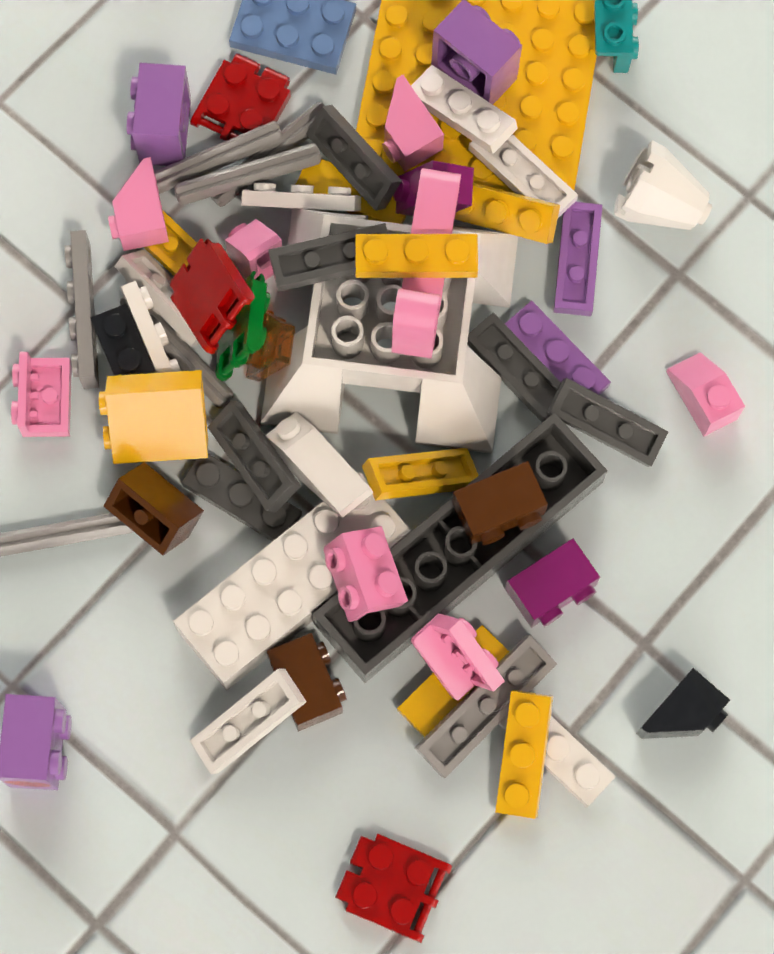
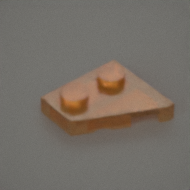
(276, 349)

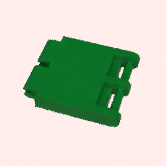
(247, 334)

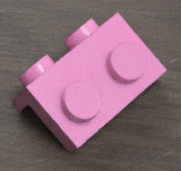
(42, 396)
(364, 572)
(455, 656)

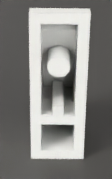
(318, 464)

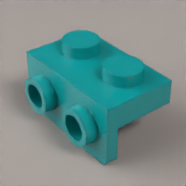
(615, 32)

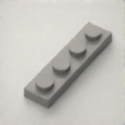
(81, 294)
(484, 709)

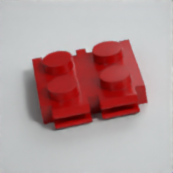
(242, 98)
(209, 293)
(392, 885)

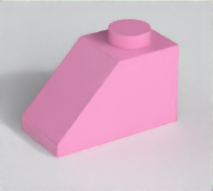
(410, 128)
(139, 210)
(249, 248)
(706, 393)

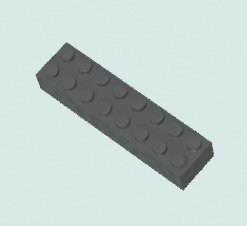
(441, 564)

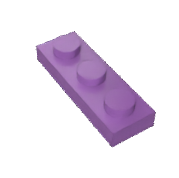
(578, 259)
(555, 349)

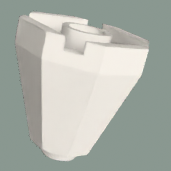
(662, 192)

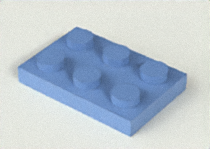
(295, 31)

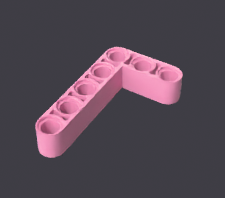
(420, 298)

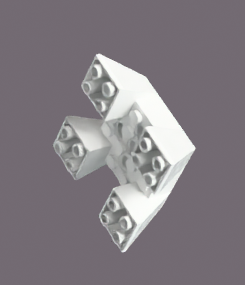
(342, 343)

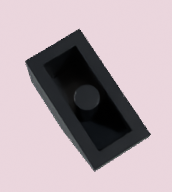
(687, 710)

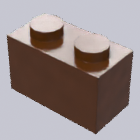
(500, 504)
(153, 508)
(306, 666)

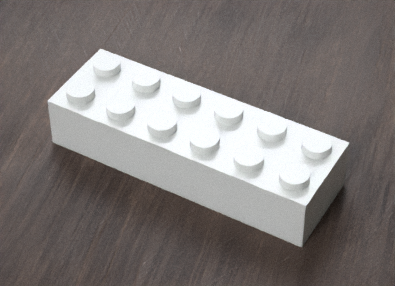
(276, 590)

